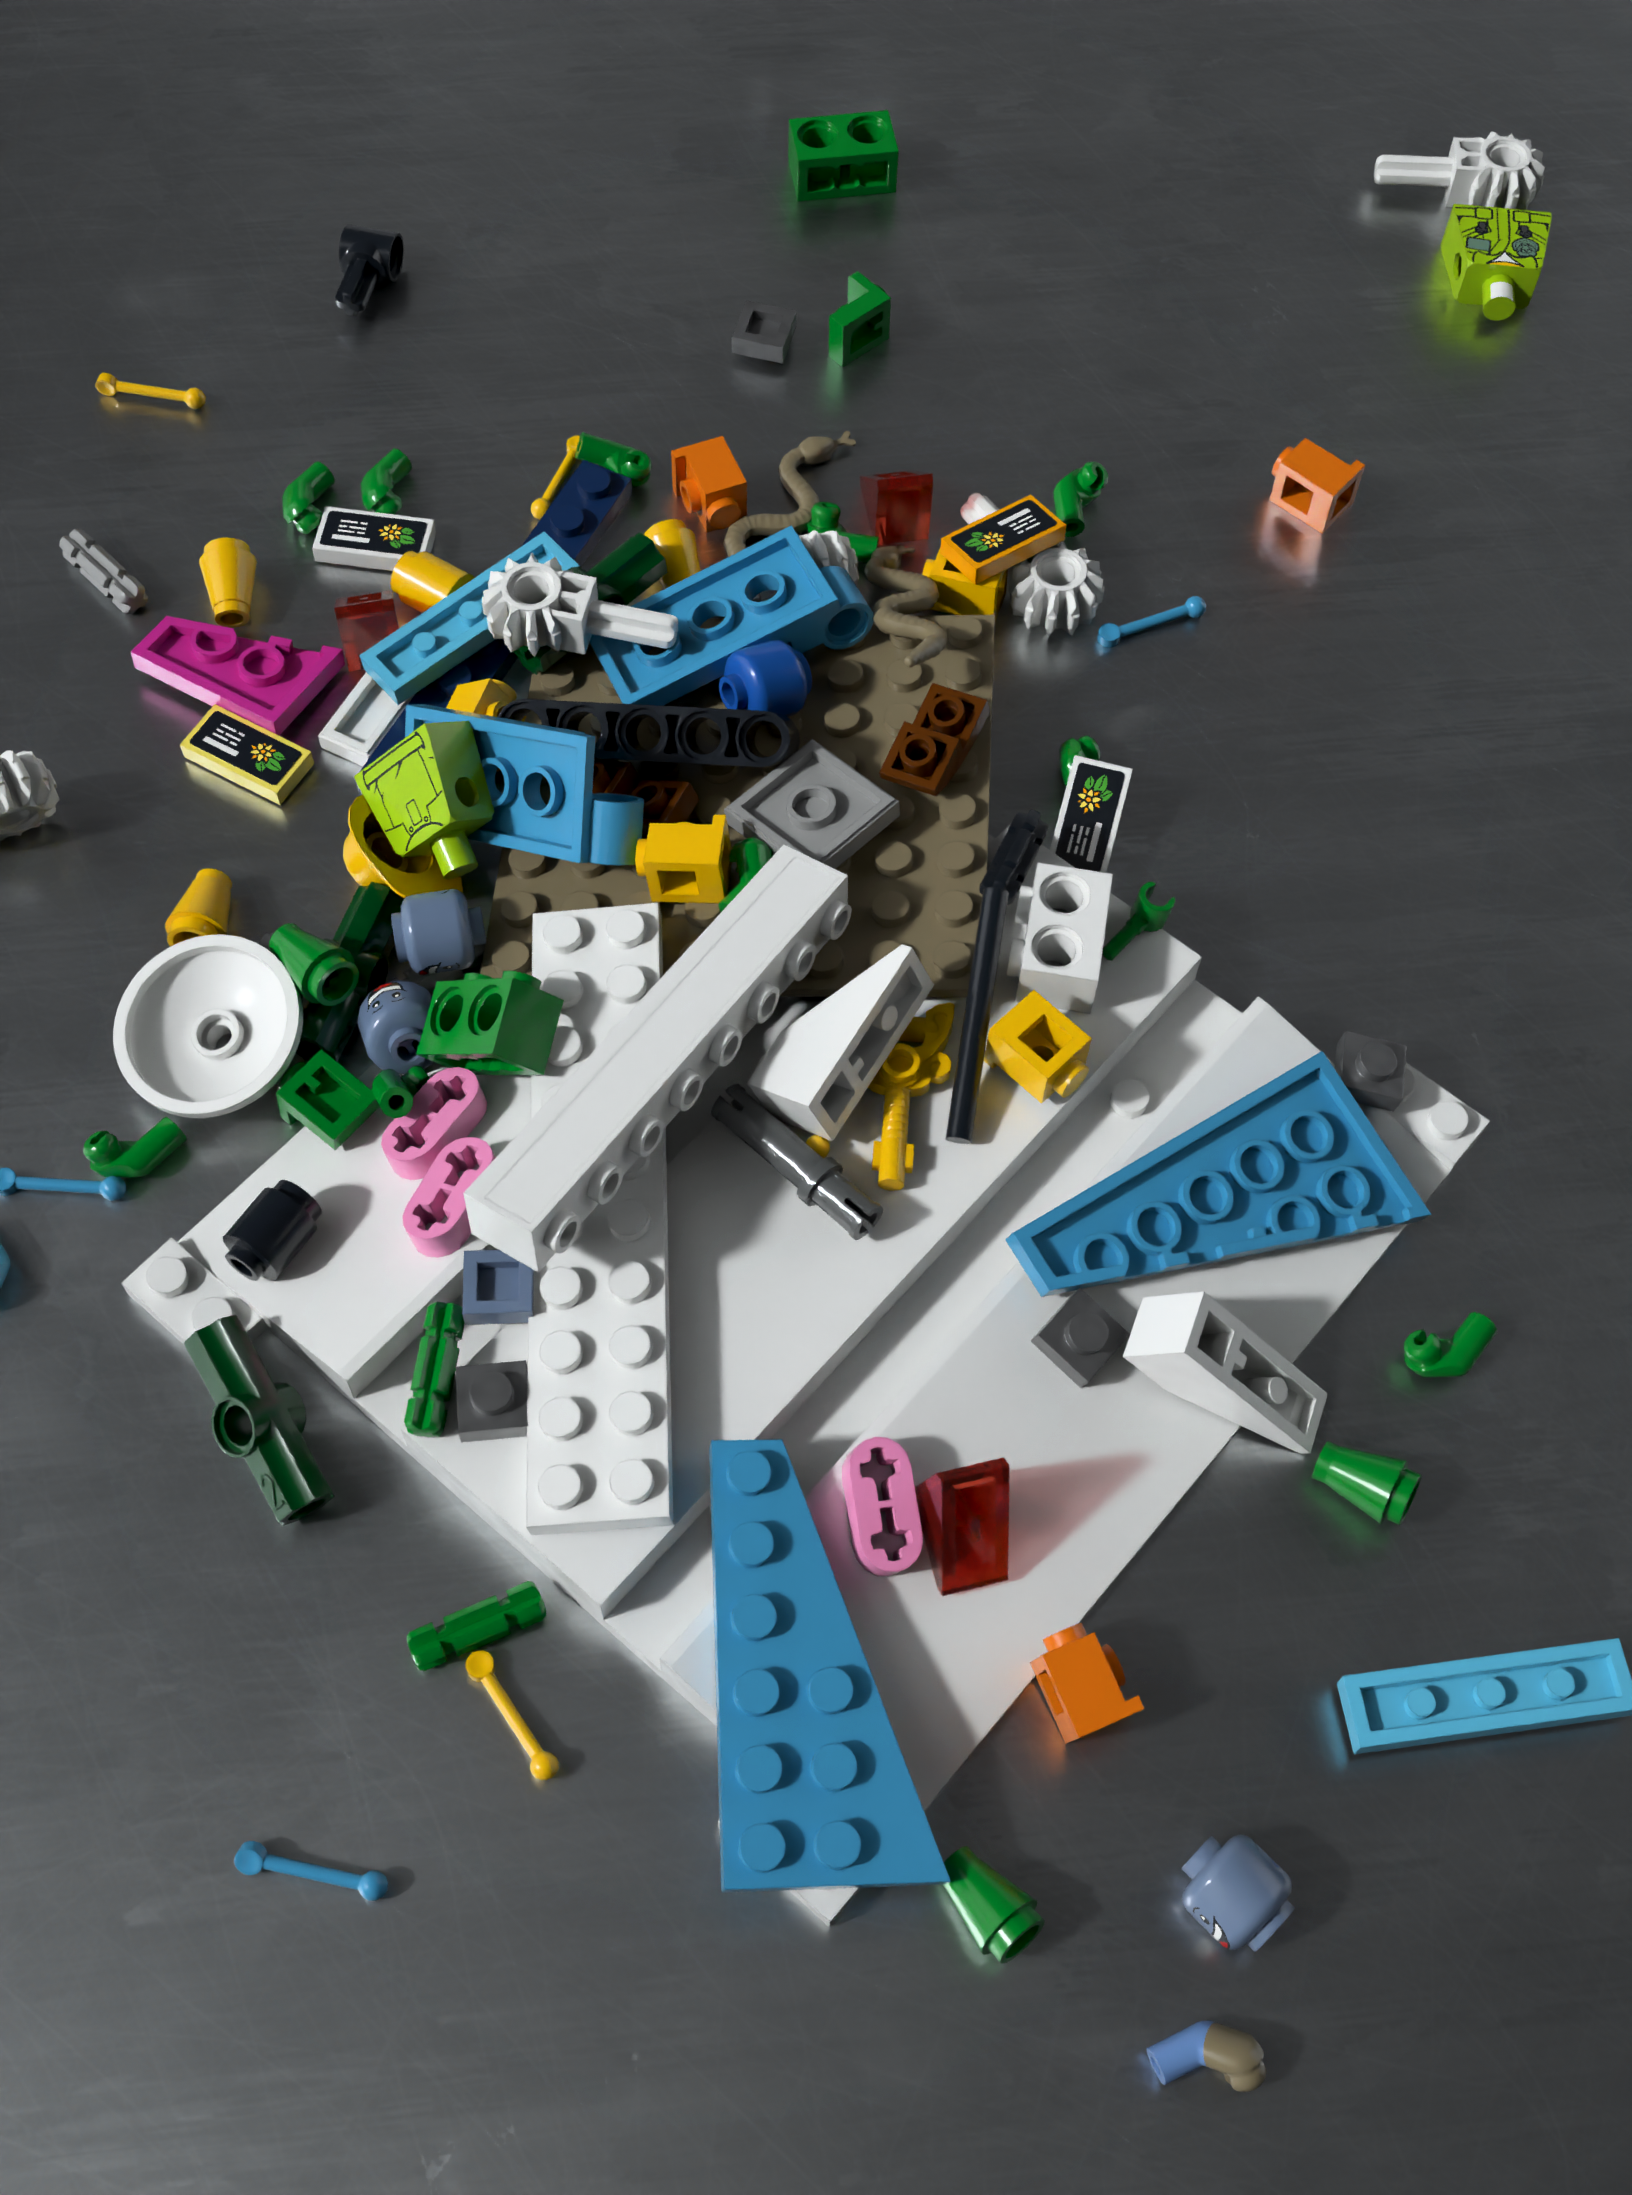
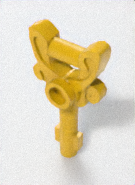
(906, 1075)

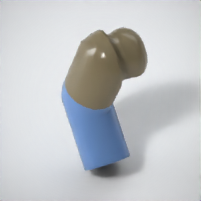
(1212, 2046)

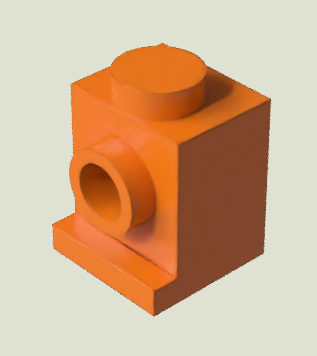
(710, 483)
(1314, 484)
(1082, 1683)

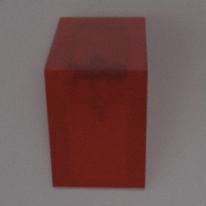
(898, 505)
(365, 622)
(966, 1525)

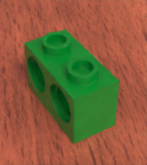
(843, 155)
(491, 1024)

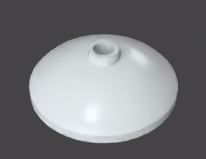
(183, 1007)

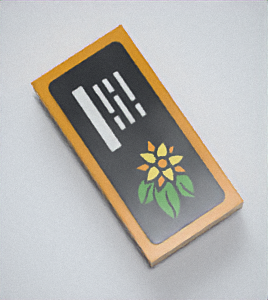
(1002, 539)

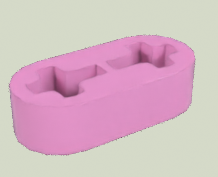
(434, 1121)
(442, 1195)
(898, 1504)

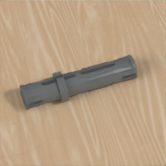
(817, 1178)

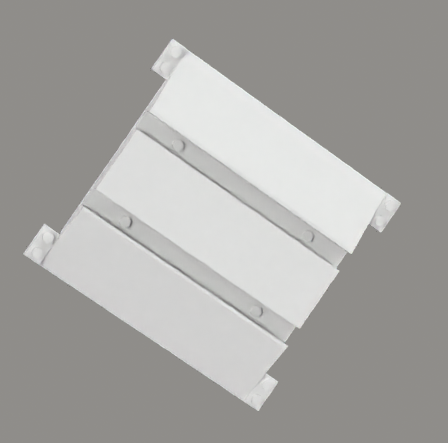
(850, 1340)

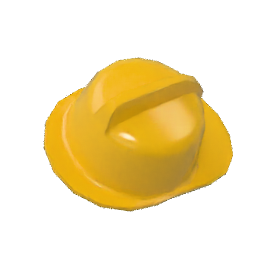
(372, 858)

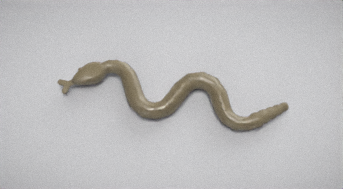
(810, 451)
(915, 595)

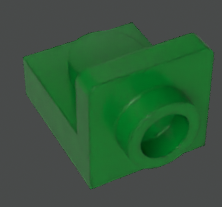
(860, 322)
(325, 1099)

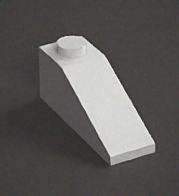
(836, 1048)
(1223, 1366)

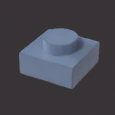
(496, 1288)

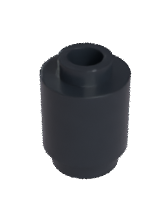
(272, 1231)

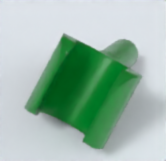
(1143, 917)

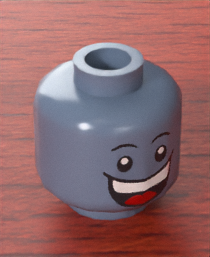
(437, 931)
(393, 1023)
(1237, 1892)

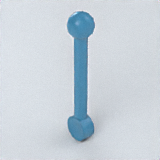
(1110, 634)
(111, 1188)
(253, 1858)

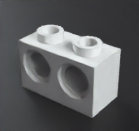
(1067, 938)

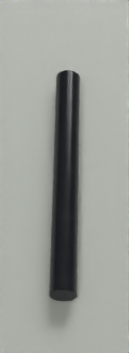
(977, 1016)

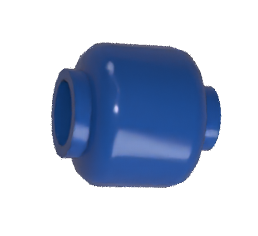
(766, 679)

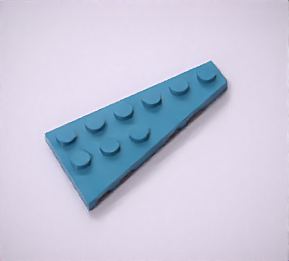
(1250, 1180)
(802, 1736)

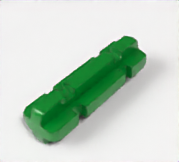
(434, 1370)
(476, 1625)

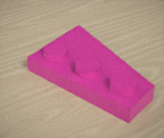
(246, 676)

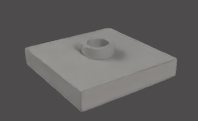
(814, 807)

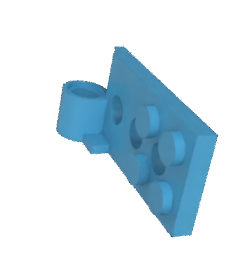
(806, 611)
(575, 821)

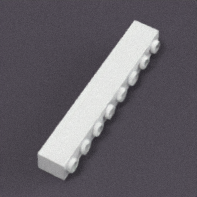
(657, 1060)

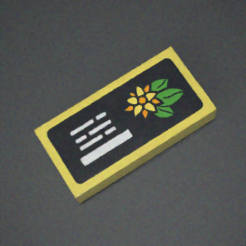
(247, 754)

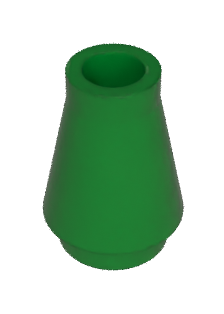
(317, 967)
(1369, 1481)
(991, 1906)

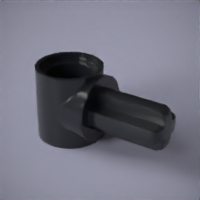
(368, 261)

